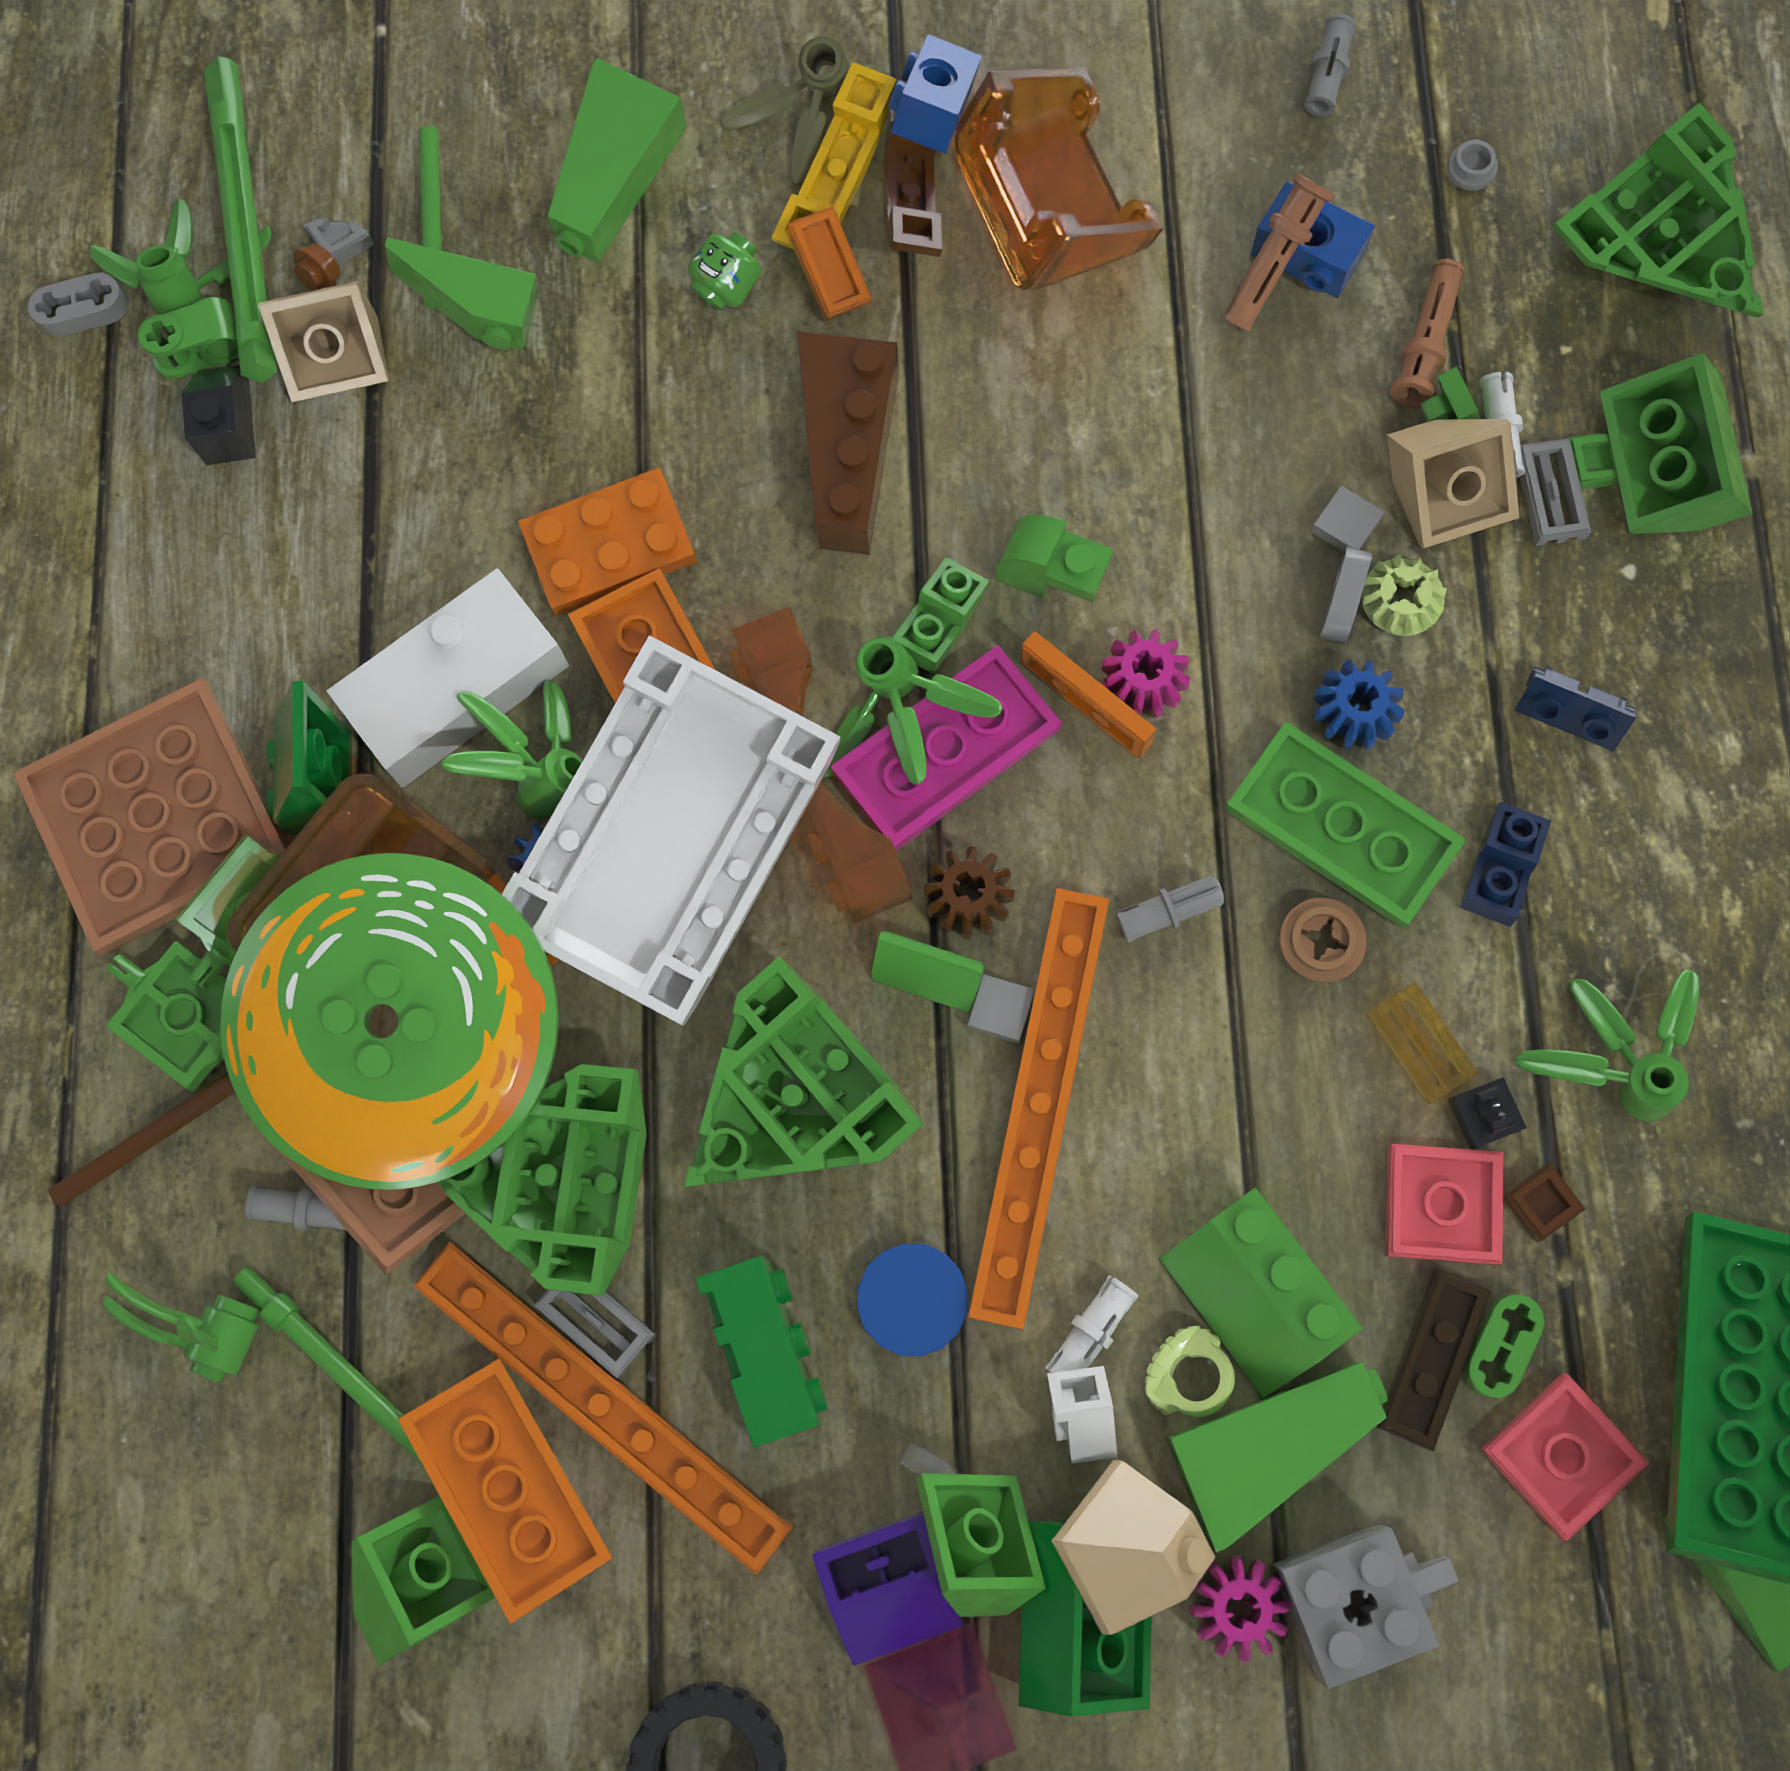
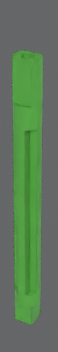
(239, 218)

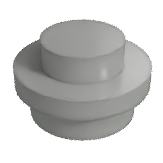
(1472, 165)

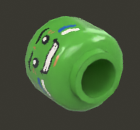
(724, 270)

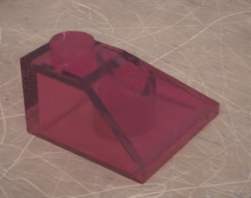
(941, 1704)

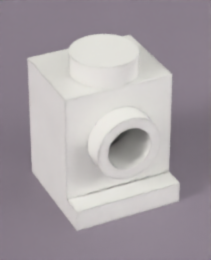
(1083, 1413)

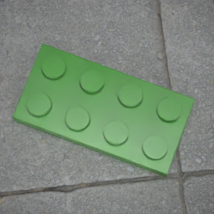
(1345, 825)

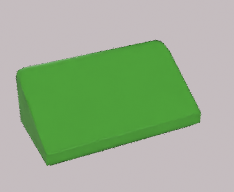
(926, 971)

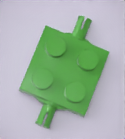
(218, 899)
(171, 1015)

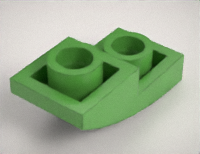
(941, 614)

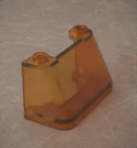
(1042, 180)

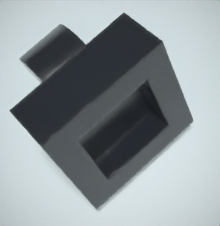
(1487, 1113)

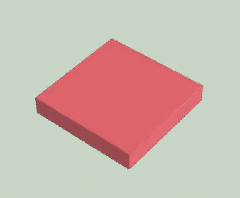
(1444, 1204)
(1564, 1456)

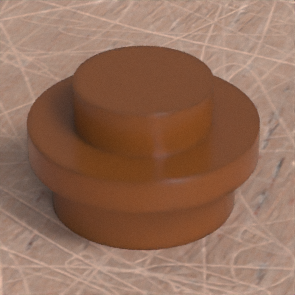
(316, 267)

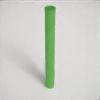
(429, 191)

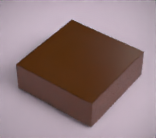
(1543, 1203)

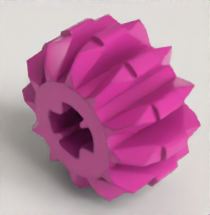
(1157, 661)
(1243, 1629)

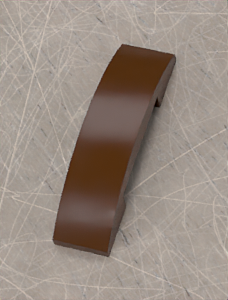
(910, 195)

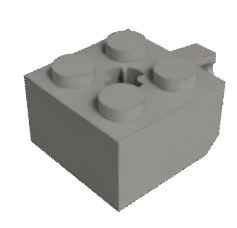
(1391, 1619)

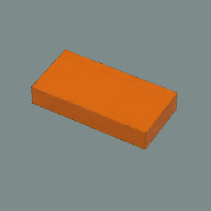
(828, 263)

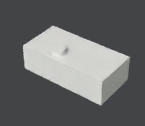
(408, 692)

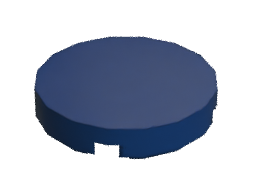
(912, 1299)

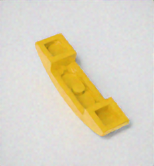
(845, 150)

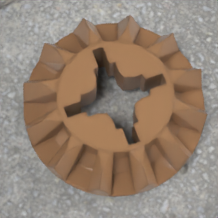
(1345, 931)

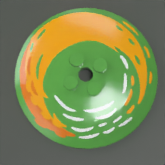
(468, 1036)

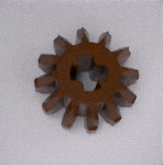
(960, 908)

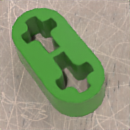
(1515, 1352)

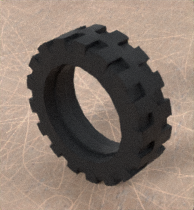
(715, 1701)

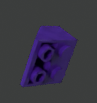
(884, 1589)

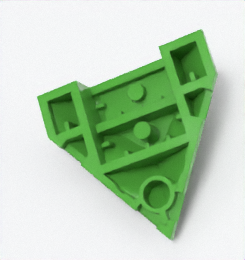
(1673, 219)
(795, 1090)
(565, 1180)

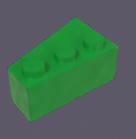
(763, 1349)

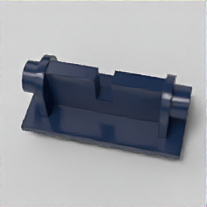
(1588, 715)

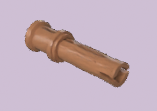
(1289, 230)
(1425, 352)

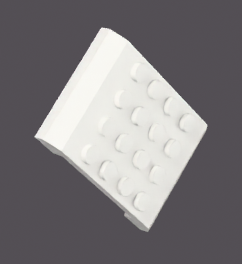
(669, 830)

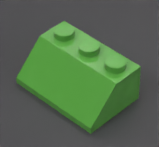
(1675, 449)
(1260, 1293)

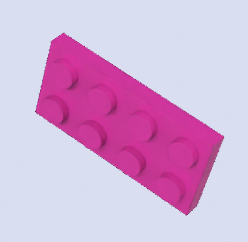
(959, 751)

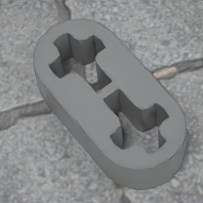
(77, 304)
(1345, 595)

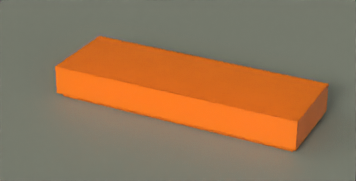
(1087, 695)

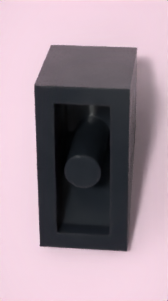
(219, 415)

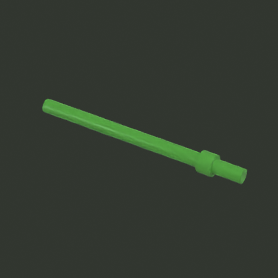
(282, 1314)

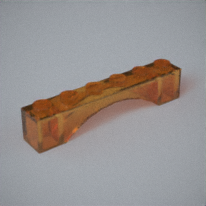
(861, 859)

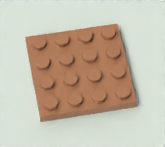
(145, 813)

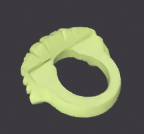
(1162, 1387)

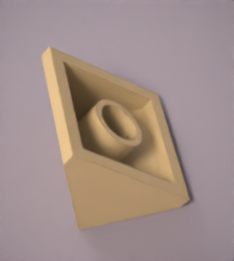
(325, 340)

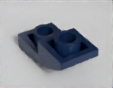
(1505, 864)

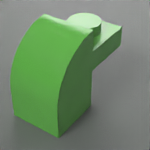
(1047, 554)

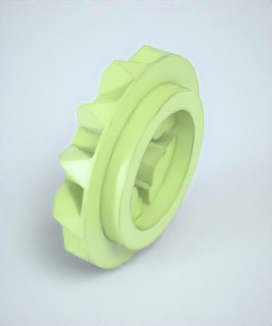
(1403, 617)

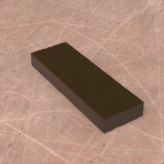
(1434, 1359)

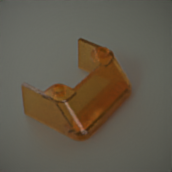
(355, 821)

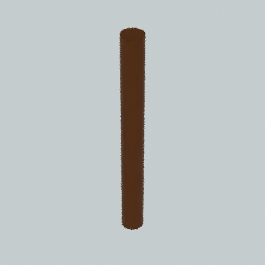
(142, 1140)

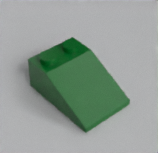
(307, 758)

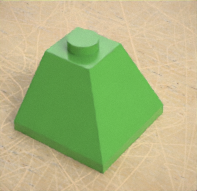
(980, 1542)
(413, 1580)

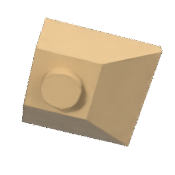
(1454, 477)
(1131, 1549)

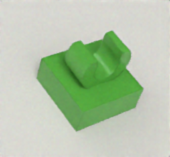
(1453, 402)

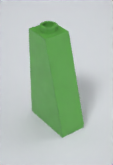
(612, 157)
(1267, 1450)

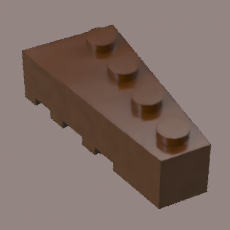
(848, 418)

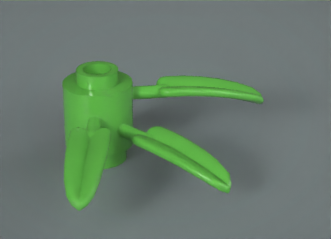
(162, 268)
(872, 666)
(539, 783)
(1656, 1080)
(213, 1342)

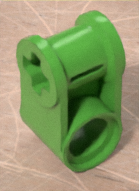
(197, 337)

